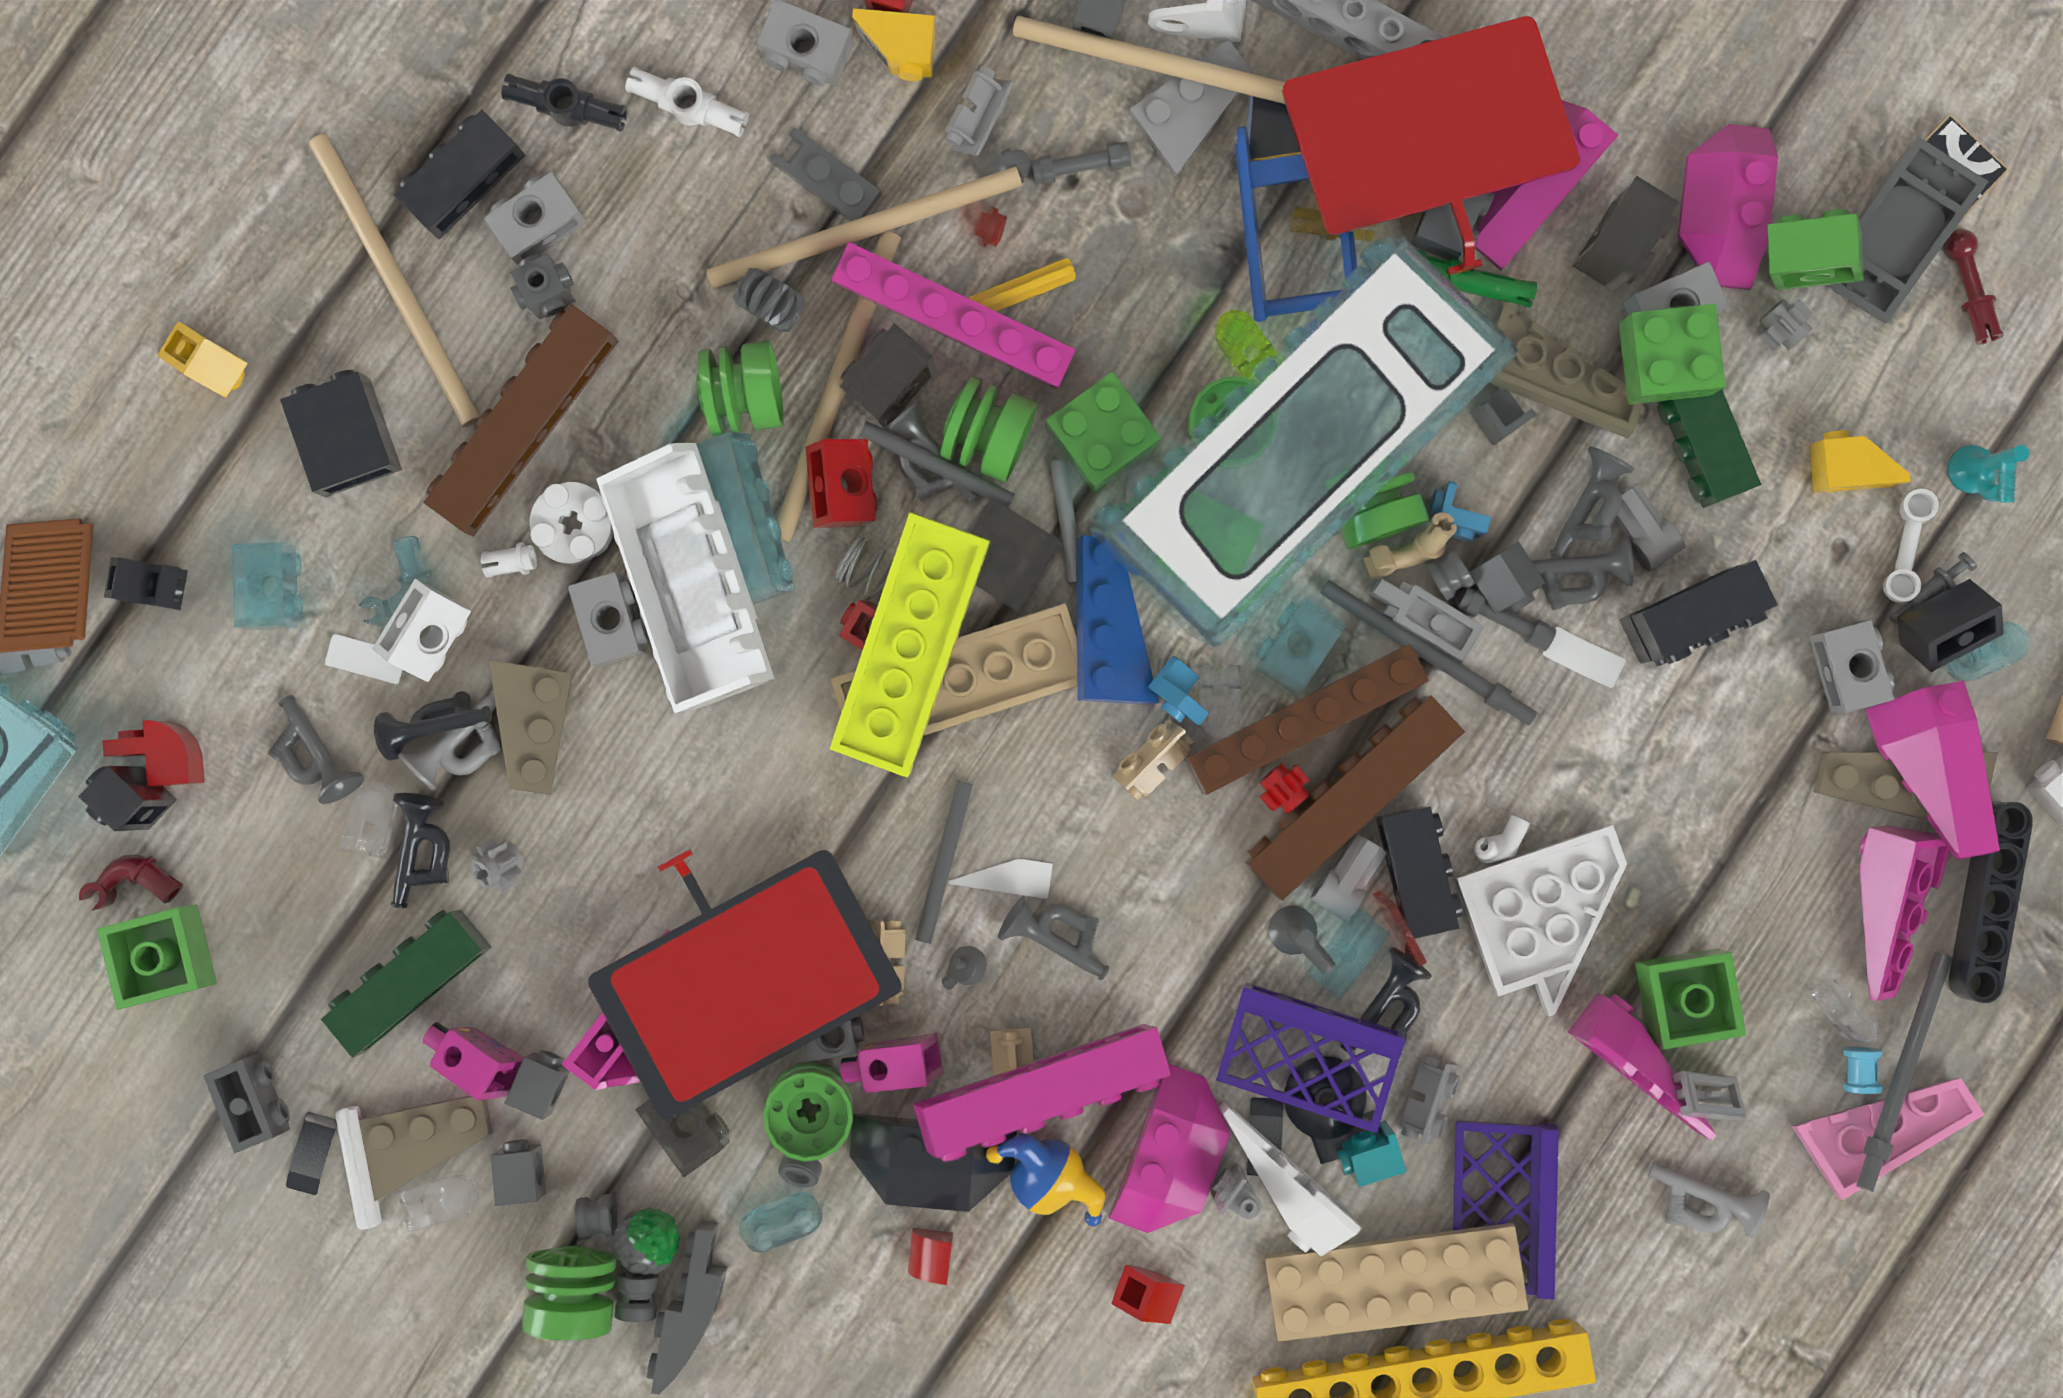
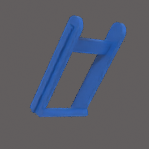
(1264, 174)

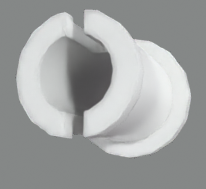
(510, 560)

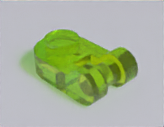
(1235, 334)

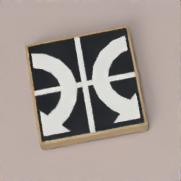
(1965, 148)

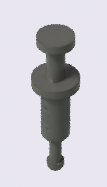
(1940, 582)

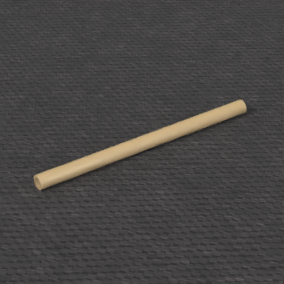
(1148, 59)
(866, 226)
(394, 280)
(831, 396)

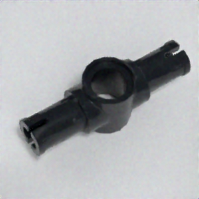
(548, 93)

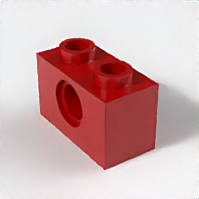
(830, 502)

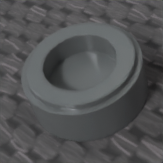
(800, 1172)

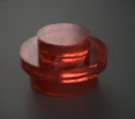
(990, 227)

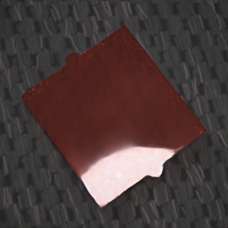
(1399, 928)

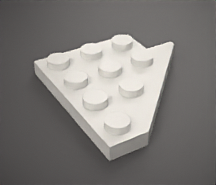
(1541, 911)

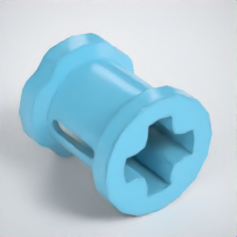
(1862, 1070)

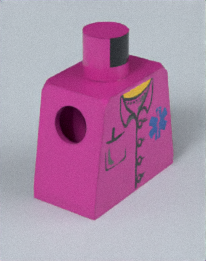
(473, 1060)
(909, 1064)

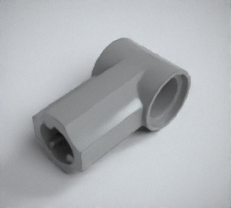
(1651, 537)
(1343, 886)

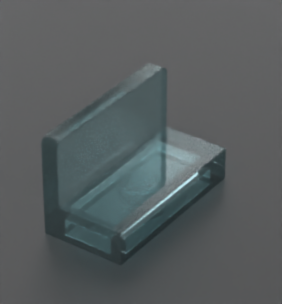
(1351, 950)

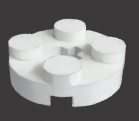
(549, 533)

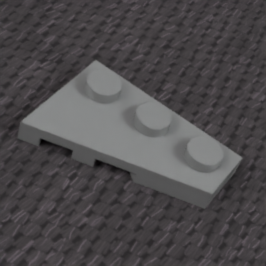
(1185, 111)

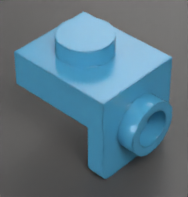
(1468, 523)
(1172, 687)

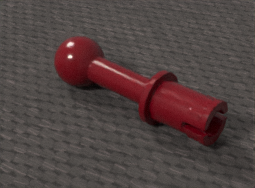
(1980, 307)

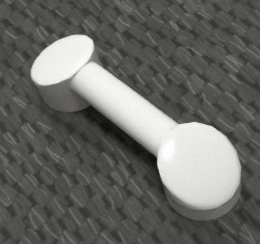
(1915, 510)

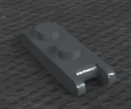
(828, 178)

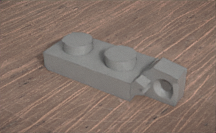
(1428, 618)

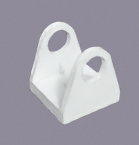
(1209, 20)

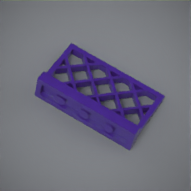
(1322, 1022)
(1542, 1195)

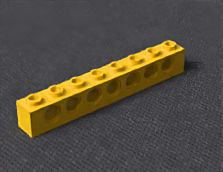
(1568, 1367)

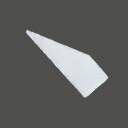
(1013, 877)

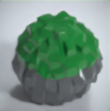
(646, 1241)

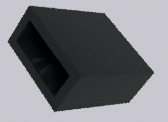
(340, 433)

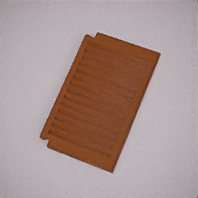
(45, 584)

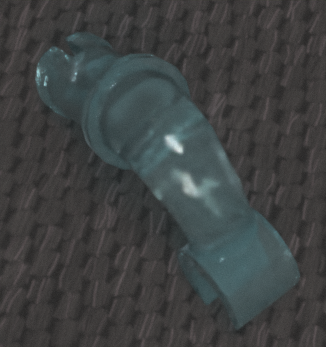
(411, 567)

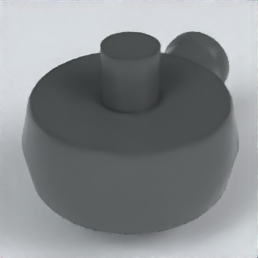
(1014, 158)
(965, 967)

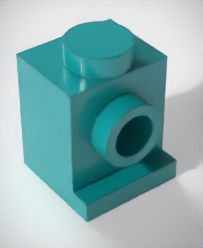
(1372, 1156)

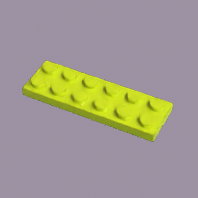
(909, 644)

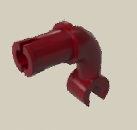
(137, 870)

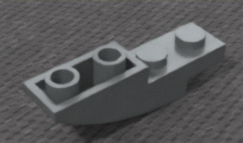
(686, 1322)

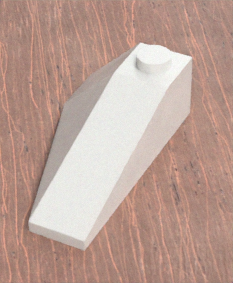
(1306, 1207)

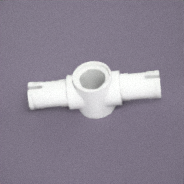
(669, 93)

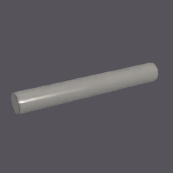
(1066, 515)

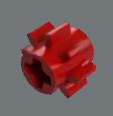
(1284, 788)

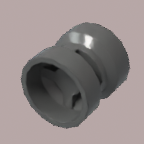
(636, 1297)

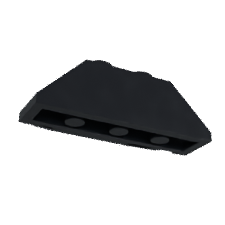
(903, 1173)

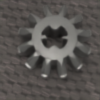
(769, 299)

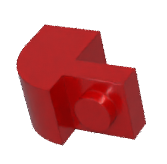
(169, 752)

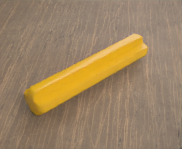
(1027, 285)

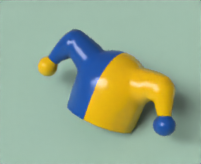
(1049, 1176)

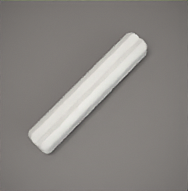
(365, 1208)

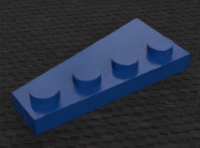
(1109, 634)

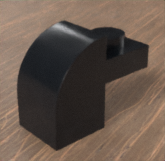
(145, 583)

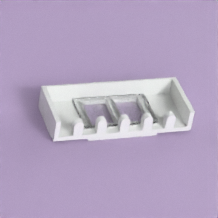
(685, 577)

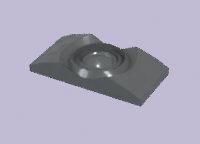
(1908, 225)

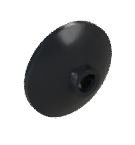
(1316, 1124)

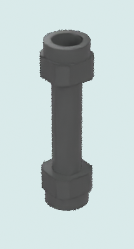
(1115, 156)
(1537, 634)

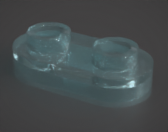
(1990, 658)
(781, 1221)

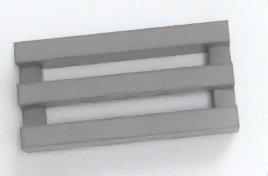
(1694, 1109)

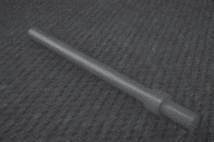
(1495, 695)
(1878, 1147)

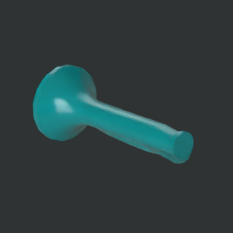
(1975, 469)

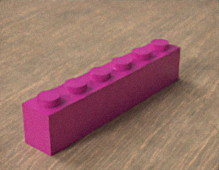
(952, 315)
(1041, 1091)

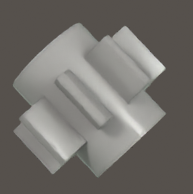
(1786, 324)
(497, 864)

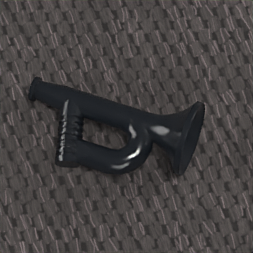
(428, 720)
(416, 811)
(1402, 973)

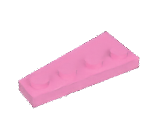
(1925, 1119)

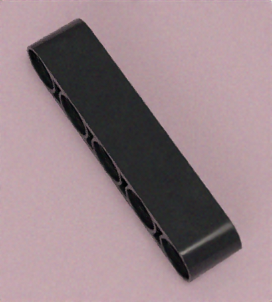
(2001, 919)

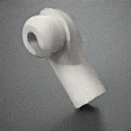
(1504, 845)

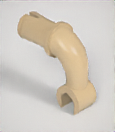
(1427, 545)

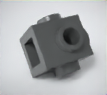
(551, 295)

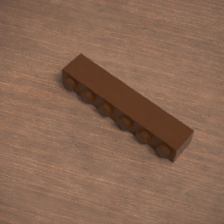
(520, 420)
(1306, 719)
(1354, 796)

